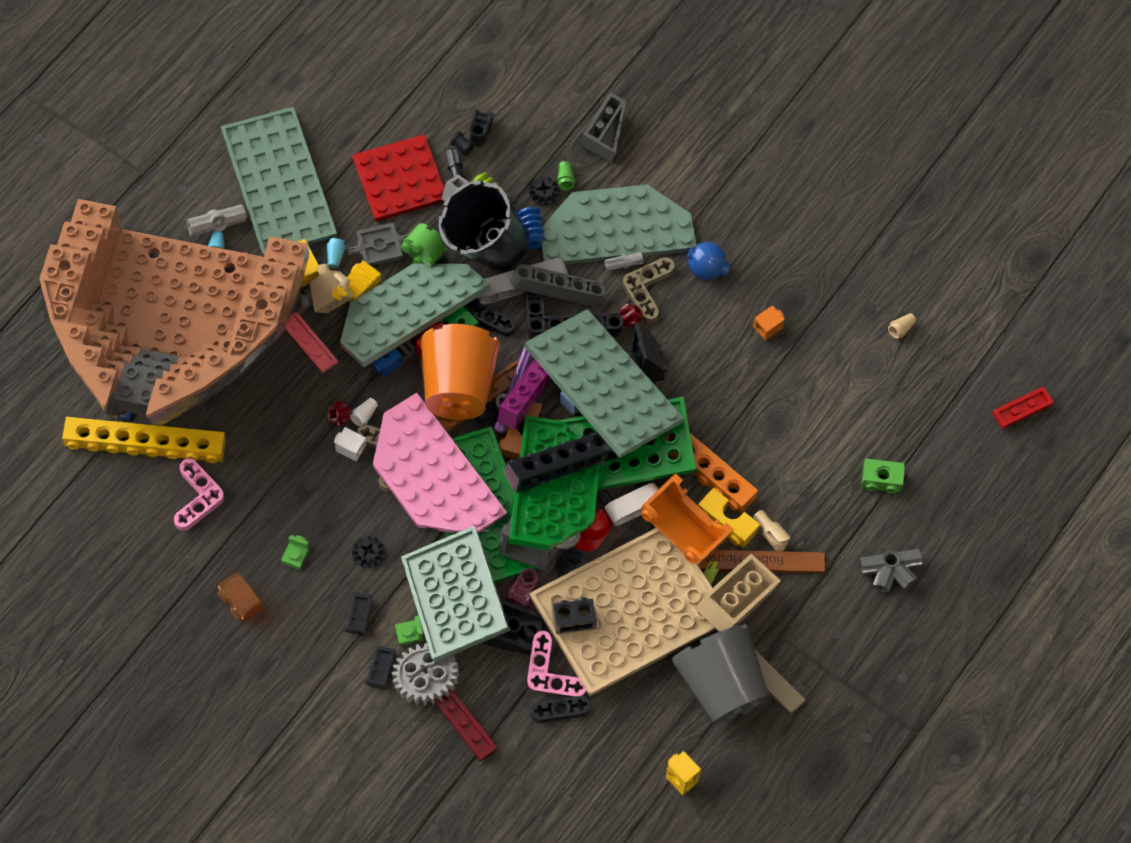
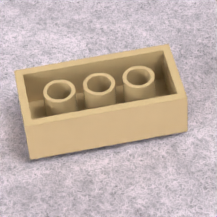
(738, 594)

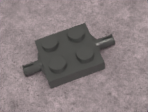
(378, 244)

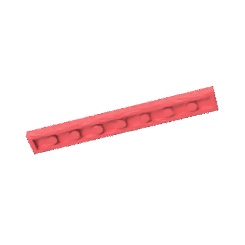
(310, 343)

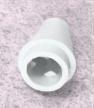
(362, 413)

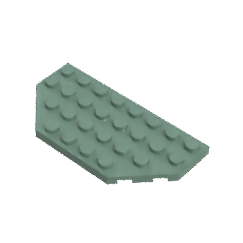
(616, 222)
(407, 307)

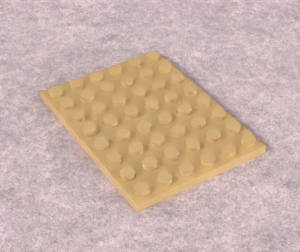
(641, 604)

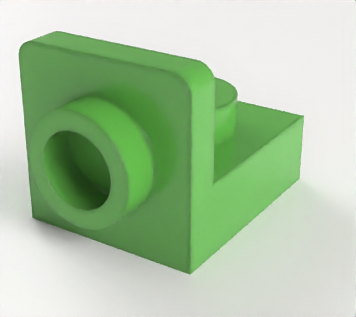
(296, 552)
(409, 632)

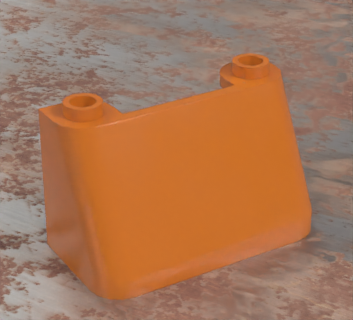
(684, 521)

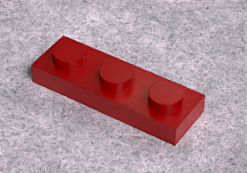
(1022, 407)

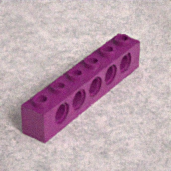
(523, 395)

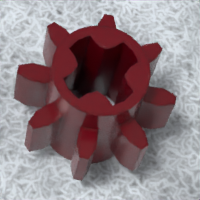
(631, 315)
(339, 413)

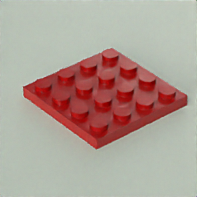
(399, 177)

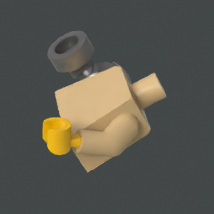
(325, 292)

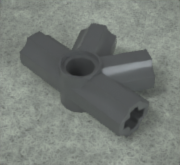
(887, 573)

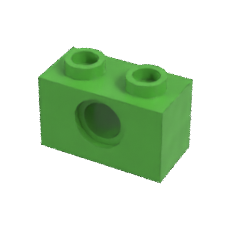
(891, 470)

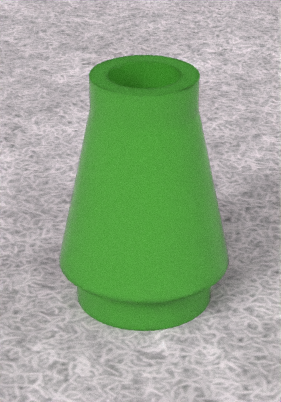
(565, 176)

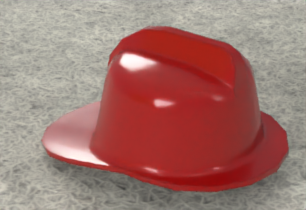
(594, 536)

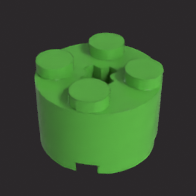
(424, 245)

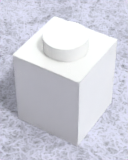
(350, 444)

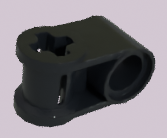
(480, 125)

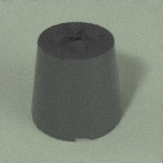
(724, 674)

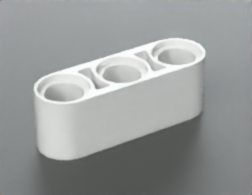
(629, 505)

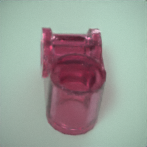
(520, 590)

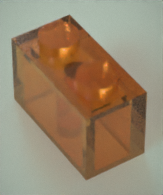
(239, 597)

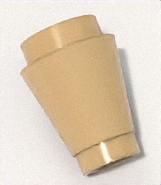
(901, 326)

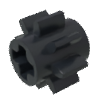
(489, 416)

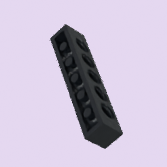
(558, 461)

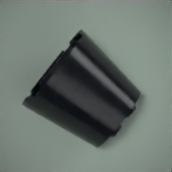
(484, 226)

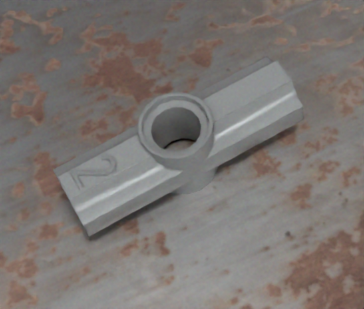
(205, 222)

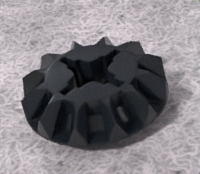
(538, 196)
(572, 556)
(371, 559)

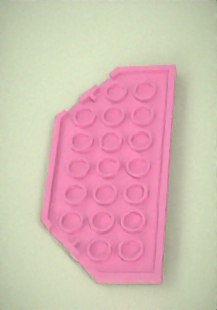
(431, 472)

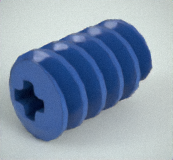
(532, 220)

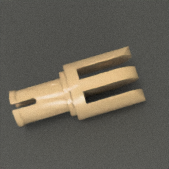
(772, 531)

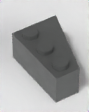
(604, 130)

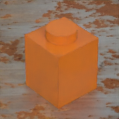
(769, 322)

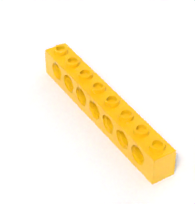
(135, 432)

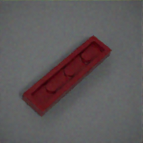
(466, 725)

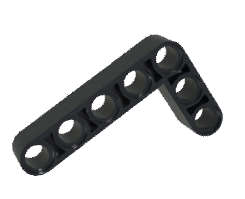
(547, 322)

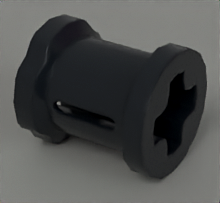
(462, 143)

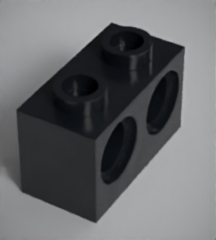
(575, 621)

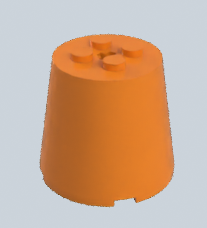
(458, 370)

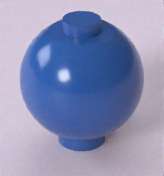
(708, 261)

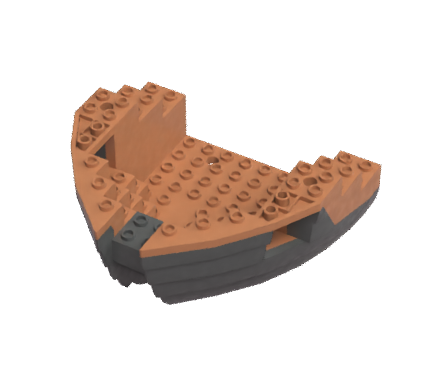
(164, 327)

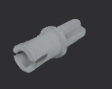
(624, 261)

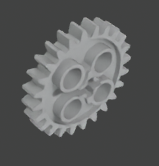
(425, 675)

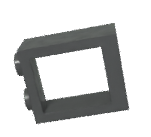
(532, 556)

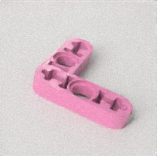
(204, 491)
(542, 671)

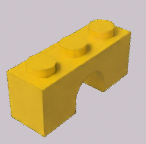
(744, 527)

